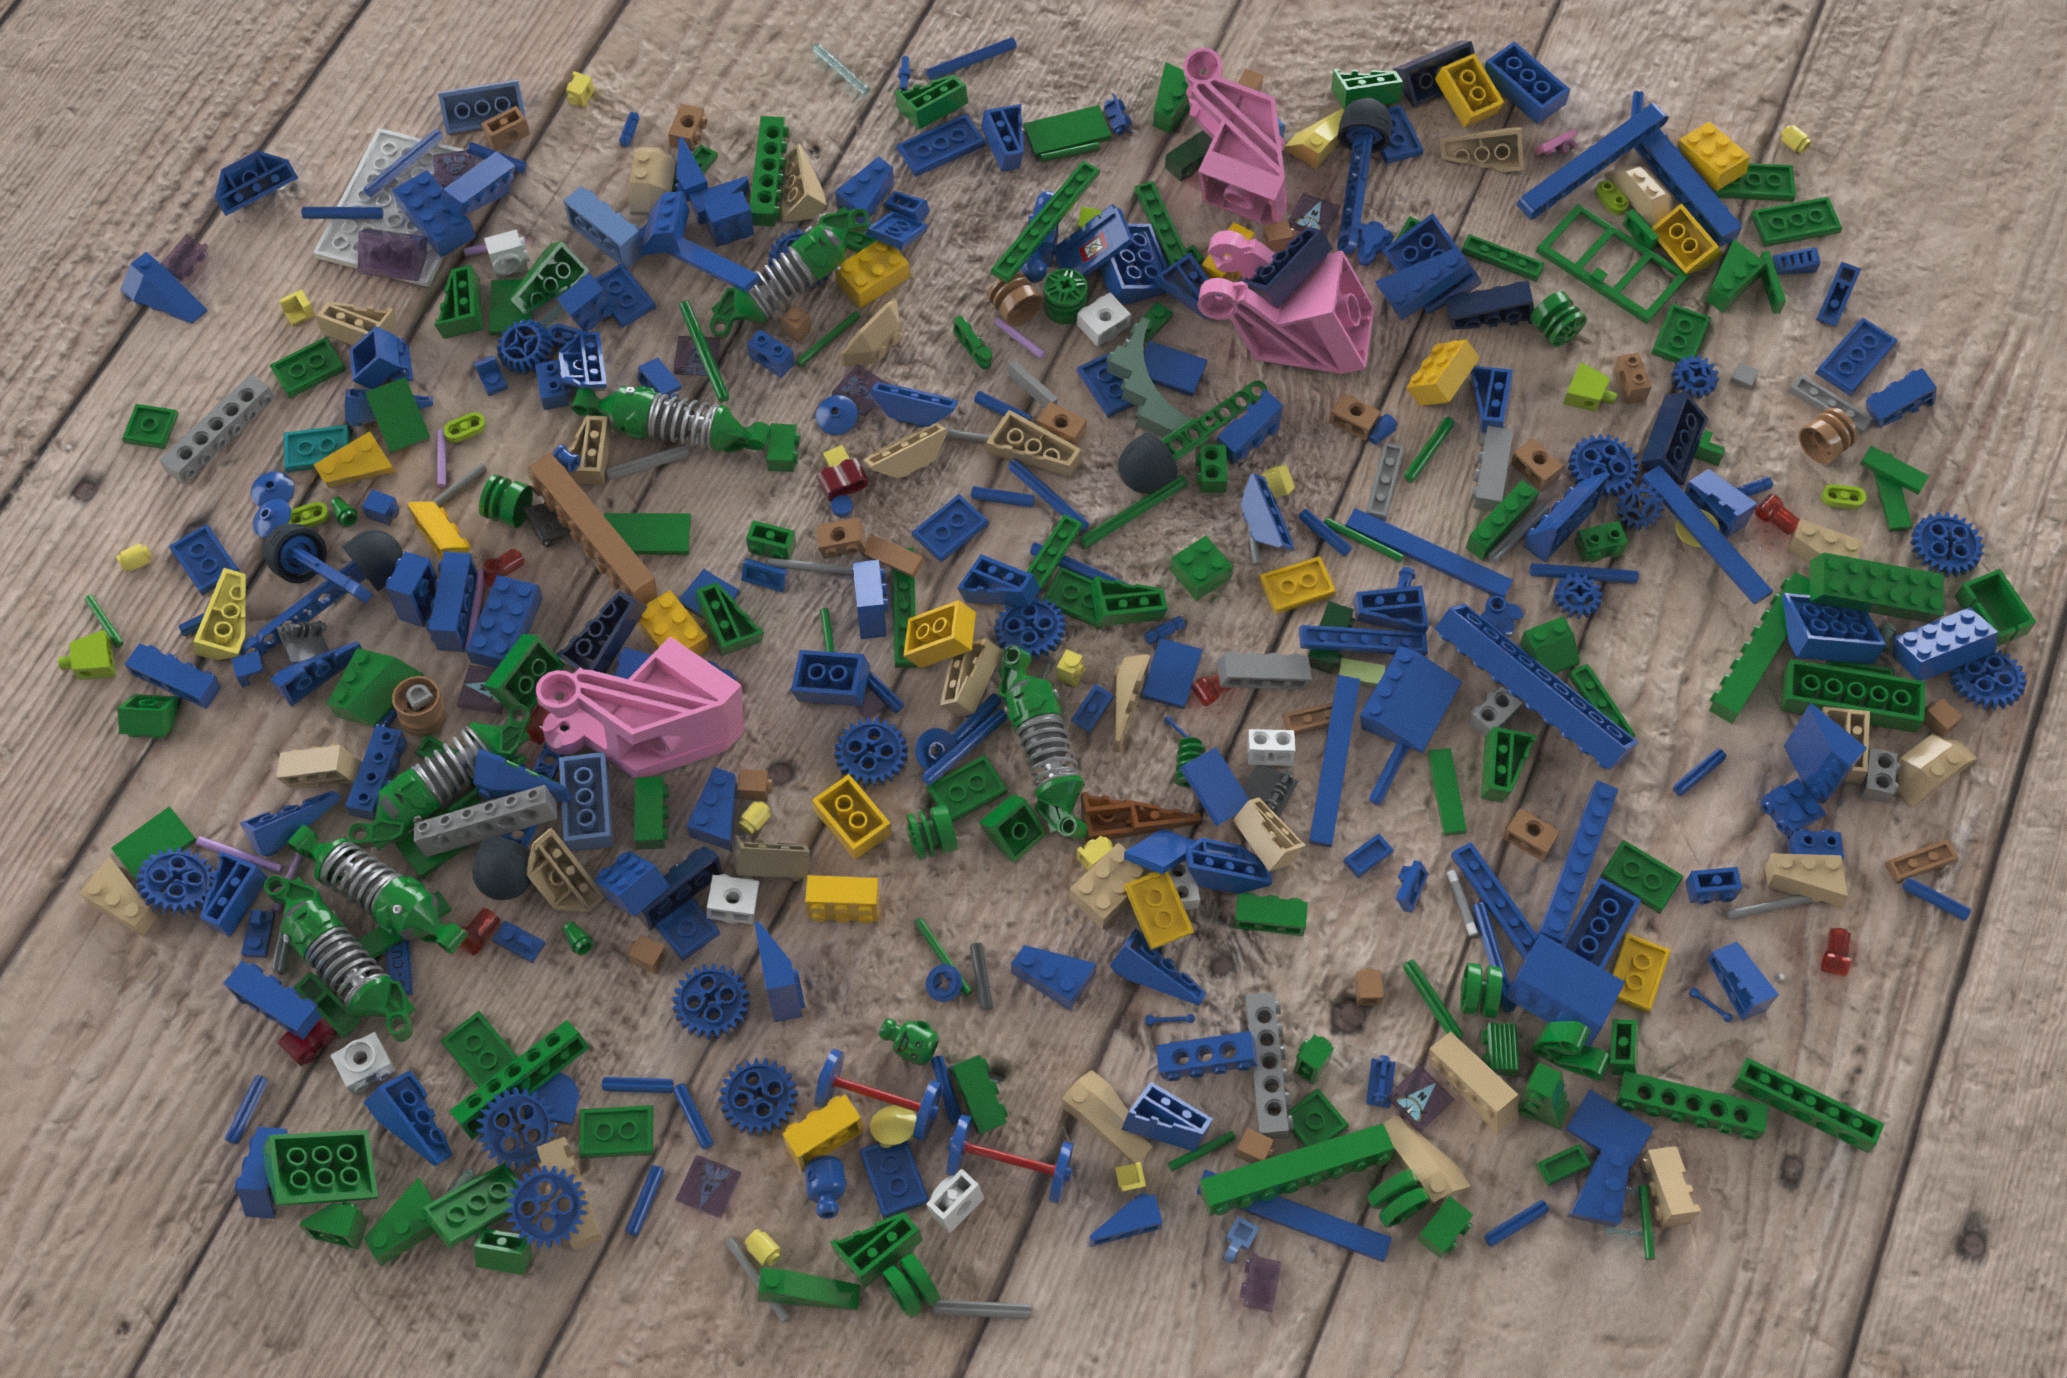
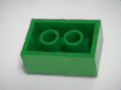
(520, 671)

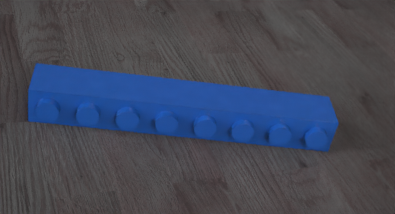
(1689, 188)
(1577, 862)

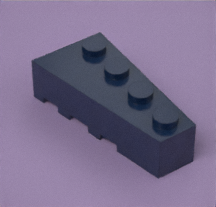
(1290, 266)
(1491, 306)
(604, 635)

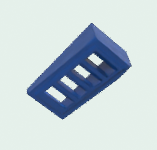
(919, 210)
(1809, 257)

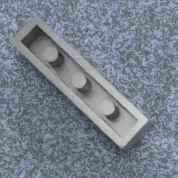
(1492, 469)
(1264, 670)

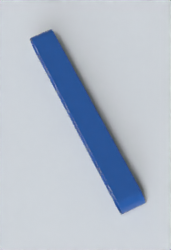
(1592, 161)

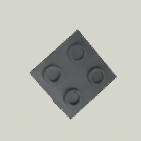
(545, 524)
(303, 640)
(1271, 787)

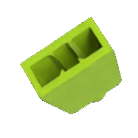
(1589, 389)
(90, 657)

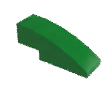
(328, 1004)

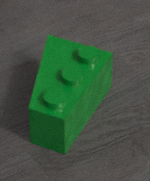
(1379, 85)
(1171, 99)
(933, 101)
(1735, 276)
(462, 304)
(1126, 603)
(1503, 761)
(1544, 1097)
(401, 1225)
(877, 1247)

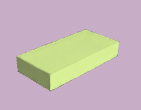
(1367, 672)

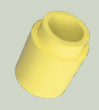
(1795, 139)
(134, 557)
(754, 817)
(763, 1248)

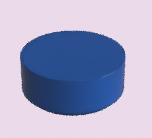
(842, 506)

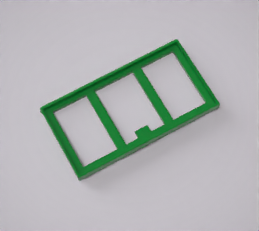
(1596, 279)

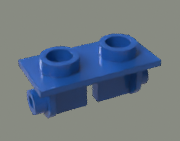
(1115, 108)
(405, 362)
(1380, 1081)

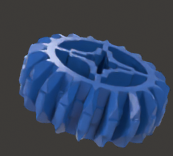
(517, 344)

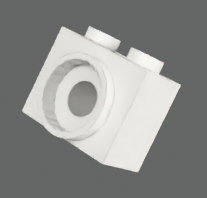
(507, 253)
(1103, 319)
(728, 888)
(376, 1068)
(954, 1200)

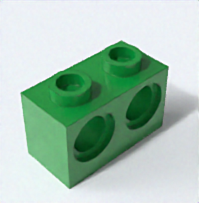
(1212, 468)

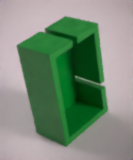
(1998, 605)

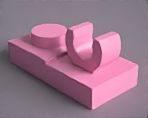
(1563, 139)

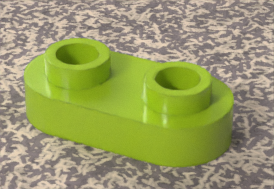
(1609, 194)
(464, 427)
(1842, 496)
(307, 514)

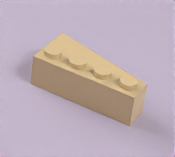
(1033, 446)
(1475, 1082)
(560, 1154)

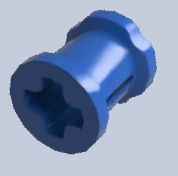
(566, 458)

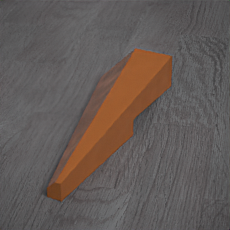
(1128, 818)

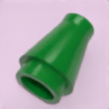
(344, 513)
(578, 939)

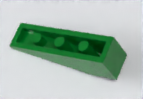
(806, 1290)

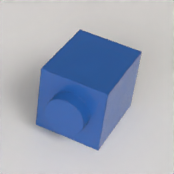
(381, 507)

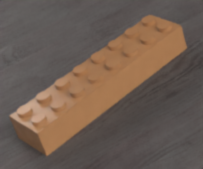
(591, 529)

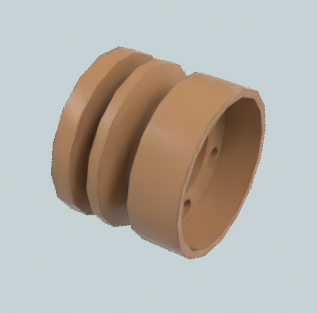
(1015, 300)
(1828, 435)
(424, 720)

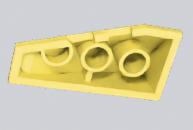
(1316, 141)
(223, 623)

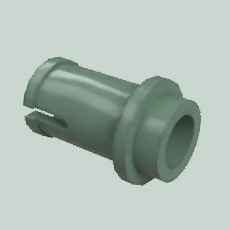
(1888, 632)
(468, 1176)

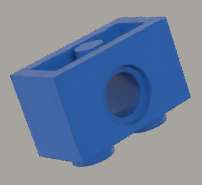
(770, 353)

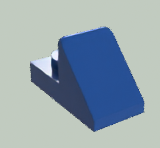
(490, 375)

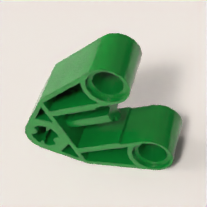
(1564, 1046)

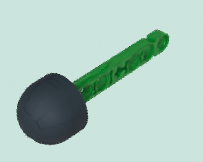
(1150, 463)

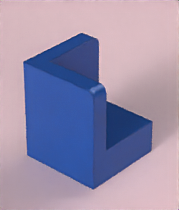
(247, 665)

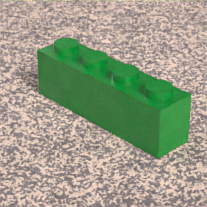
(1502, 520)

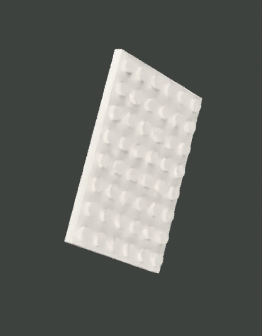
(340, 237)

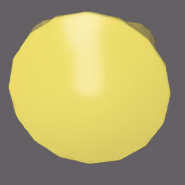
(893, 1125)

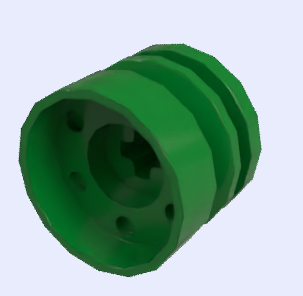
(1064, 295)
(1558, 318)
(505, 500)
(931, 832)

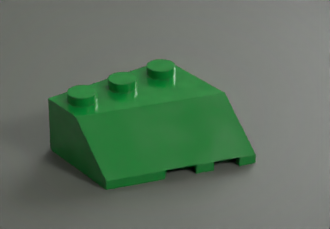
(368, 687)

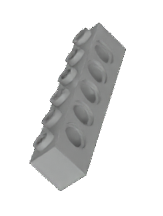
(206, 439)
(485, 821)
(1270, 1126)

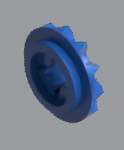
(934, 981)

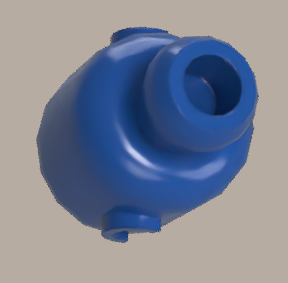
(825, 1184)

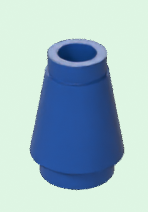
(1383, 428)

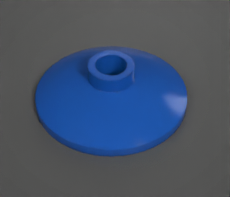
(838, 423)
(282, 488)
(271, 516)
(938, 739)

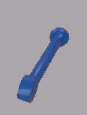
(1169, 721)
(1694, 993)
(1150, 1020)

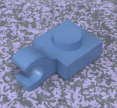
(1241, 1236)

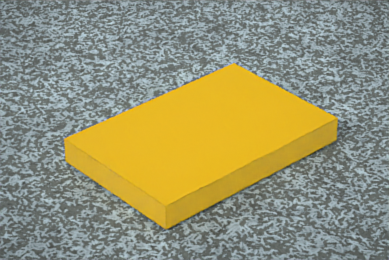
(1297, 585)
(1158, 909)
(1641, 968)

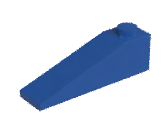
(156, 287)
(359, 410)
(307, 675)
(272, 831)
(1152, 970)
(405, 1113)

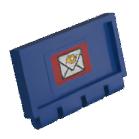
(1096, 243)

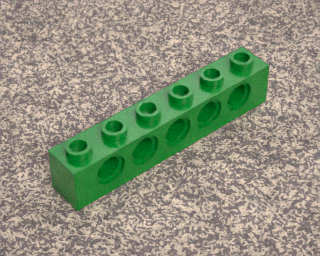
(767, 170)
(527, 1071)
(1808, 1105)
(1752, 1112)

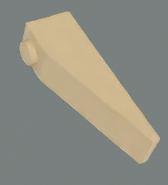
(1489, 149)
(802, 190)
(1432, 1167)

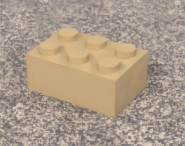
(1101, 889)

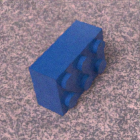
(412, 588)
(830, 677)
(631, 883)

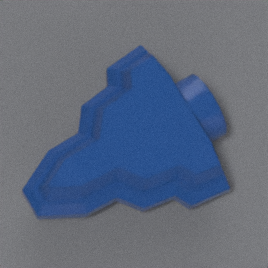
(1371, 241)

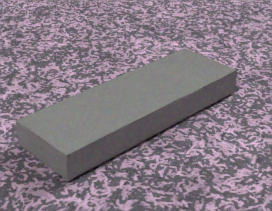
(1030, 384)

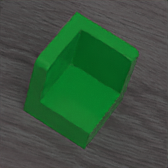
(1709, 451)

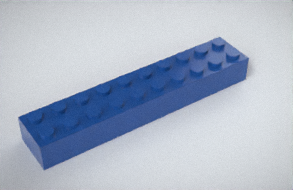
(1536, 686)

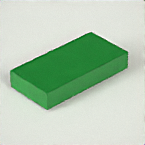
(1563, 1164)

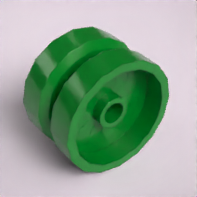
(1481, 989)
(1398, 1198)
(907, 1288)

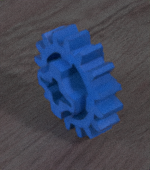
(1695, 376)
(1648, 505)
(1578, 595)

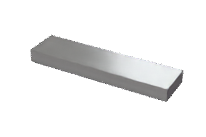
(1822, 399)
(1385, 481)

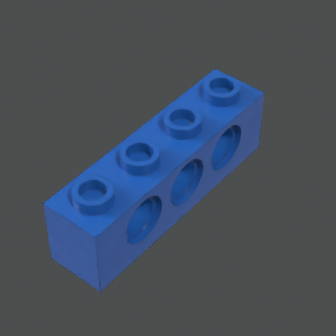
(1171, 1053)

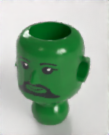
(912, 1040)

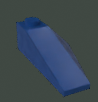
(497, 779)

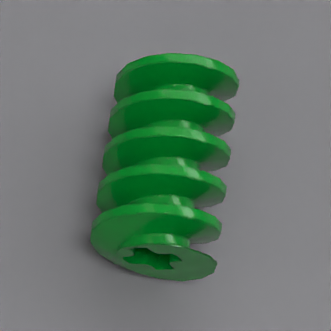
(1188, 750)

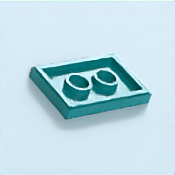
(312, 445)

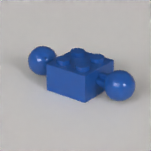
(1036, 266)

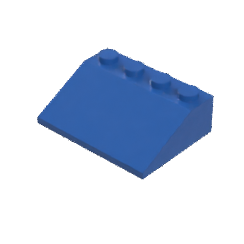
(1422, 243)
(1133, 270)
(1565, 517)
(1830, 632)
(1409, 700)
(1822, 753)
(780, 979)
(1564, 987)

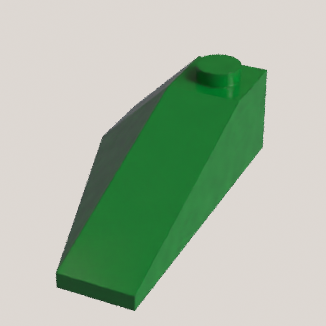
(548, 278)

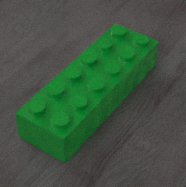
(1876, 587)
(1891, 700)

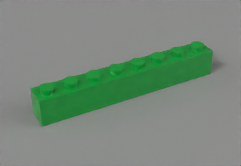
(1756, 654)
(1296, 1170)

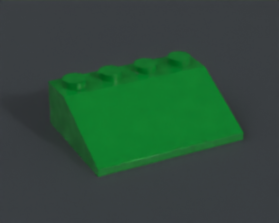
(320, 1167)

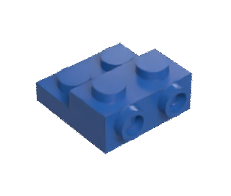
(1792, 807)

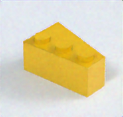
(354, 462)

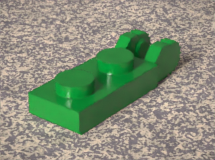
(972, 343)

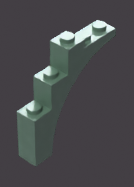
(1153, 410)

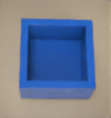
(729, 219)
(587, 303)
(374, 358)

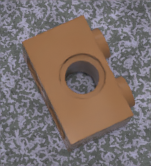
(689, 125)
(505, 128)
(1632, 378)
(1056, 416)
(1360, 425)
(1539, 475)
(830, 534)
(1537, 845)

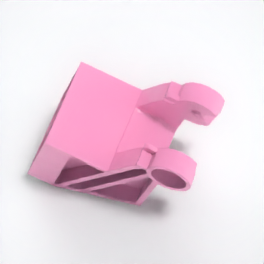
(1245, 157)
(1316, 328)
(654, 721)

